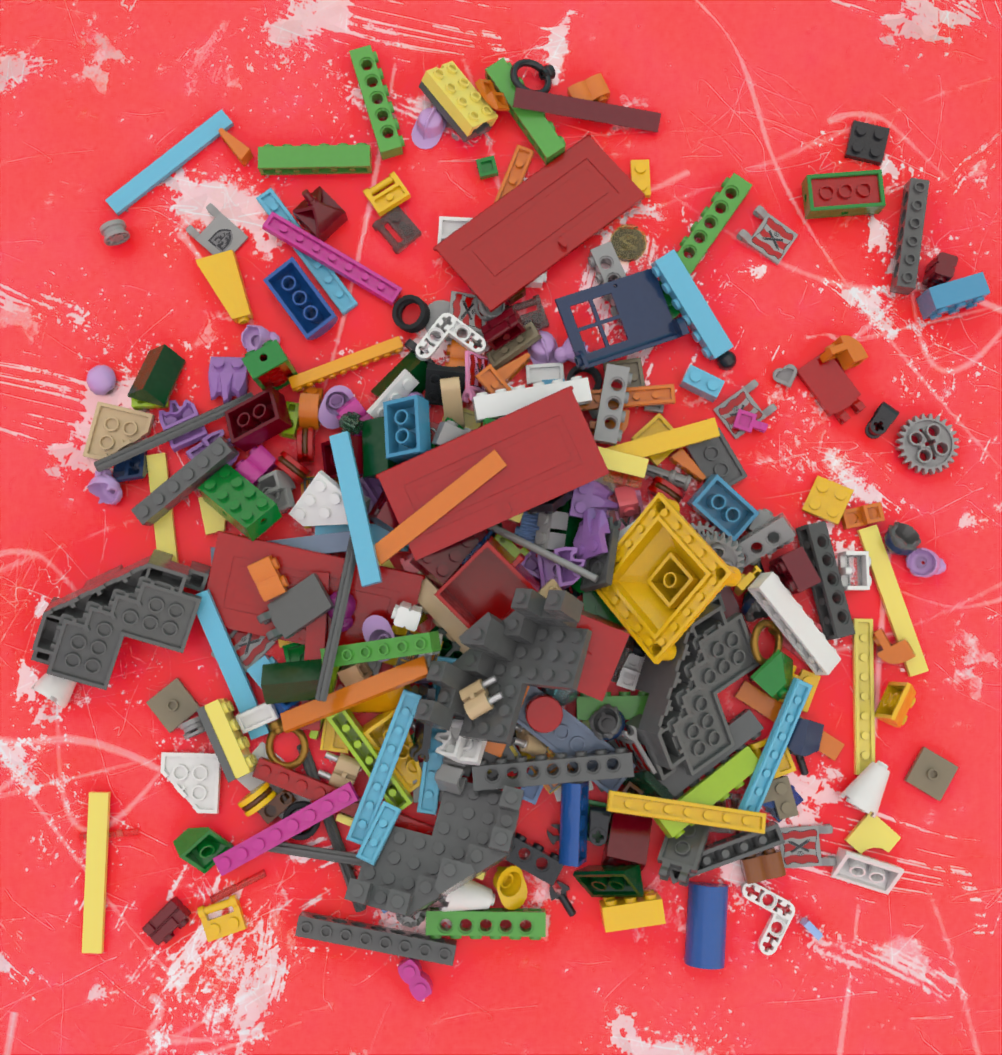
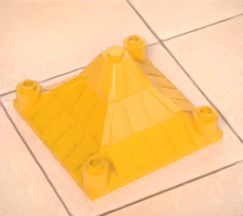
(664, 578)

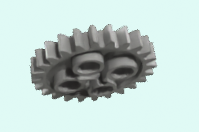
(942, 437)
(729, 550)

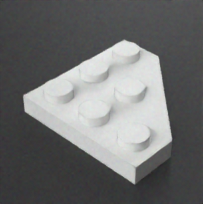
(320, 503)
(195, 778)

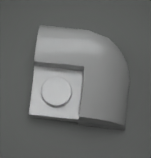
(279, 488)

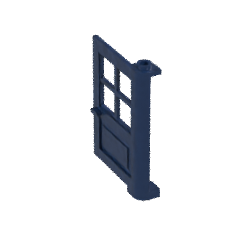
(640, 310)

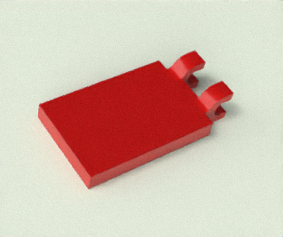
(831, 388)

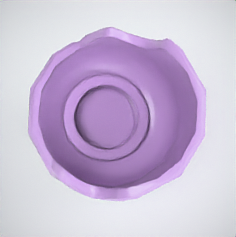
(101, 379)

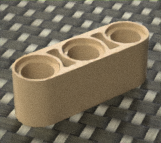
(452, 399)

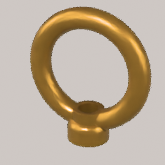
(774, 630)
(275, 729)

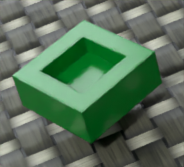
(487, 167)

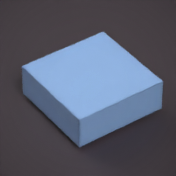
(811, 928)

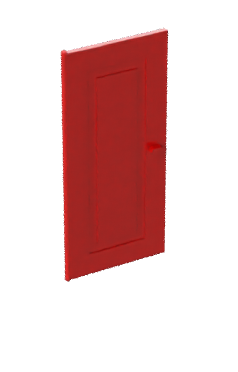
(539, 223)
(545, 456)
(242, 603)

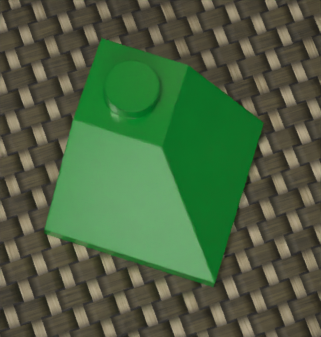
(775, 675)
(200, 846)

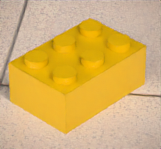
(632, 912)

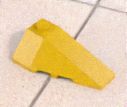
(406, 768)

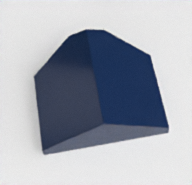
(131, 469)
(806, 737)

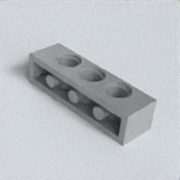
(606, 254)
(618, 374)
(777, 524)

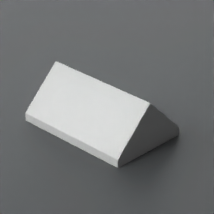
(866, 871)

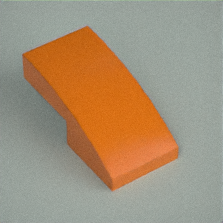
(494, 99)
(862, 515)

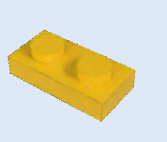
(641, 175)

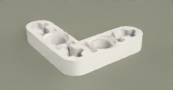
(451, 330)
(776, 916)

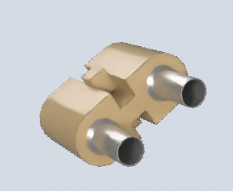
(477, 699)
(527, 742)
(344, 772)

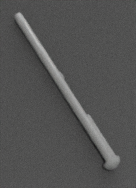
(545, 553)

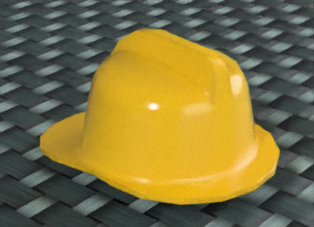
(510, 886)

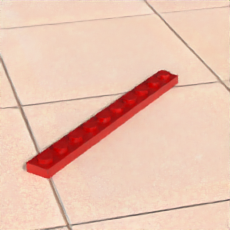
(315, 789)

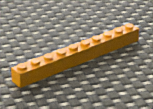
(346, 363)

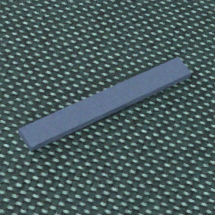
(322, 543)

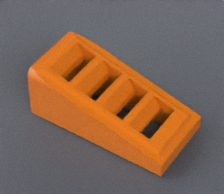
(240, 150)
(511, 369)
(685, 463)

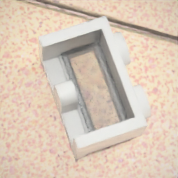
(854, 570)

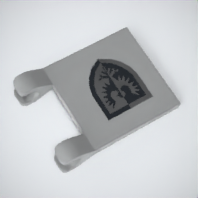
(219, 234)

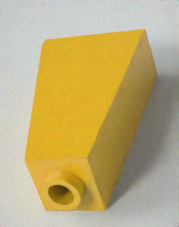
(227, 282)

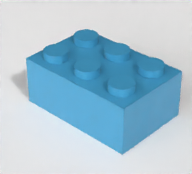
(953, 296)
(406, 428)
(723, 507)

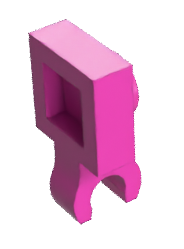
(747, 421)

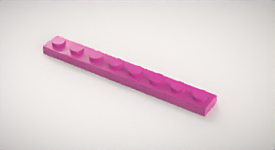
(332, 258)
(286, 828)

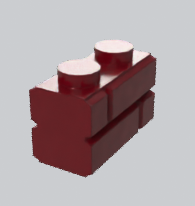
(940, 269)
(503, 329)
(163, 924)

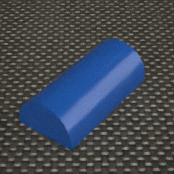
(301, 299)
(573, 823)
(706, 925)

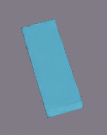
(378, 833)

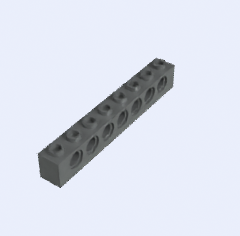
(622, 769)
(375, 938)

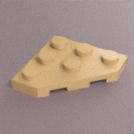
(115, 429)

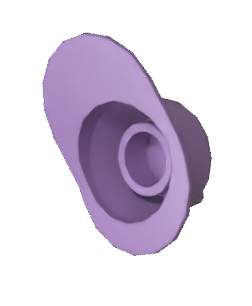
(428, 128)
(543, 349)
(333, 400)
(377, 628)

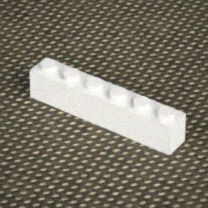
(506, 402)
(794, 623)

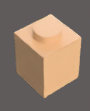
(354, 673)

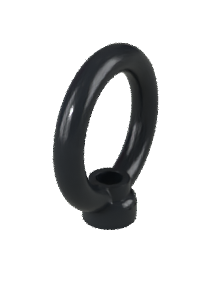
(545, 73)

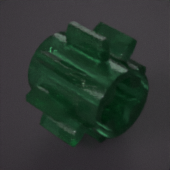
(351, 423)

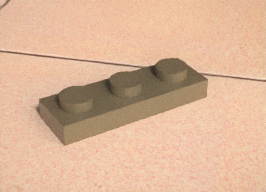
(514, 347)

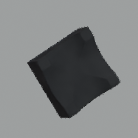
(434, 374)

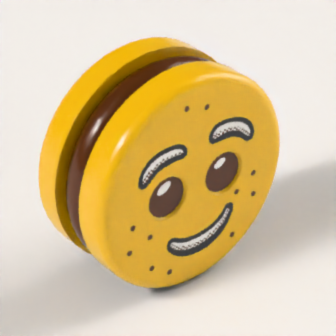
(257, 799)

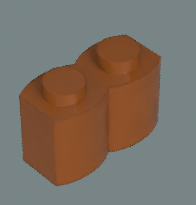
(763, 866)

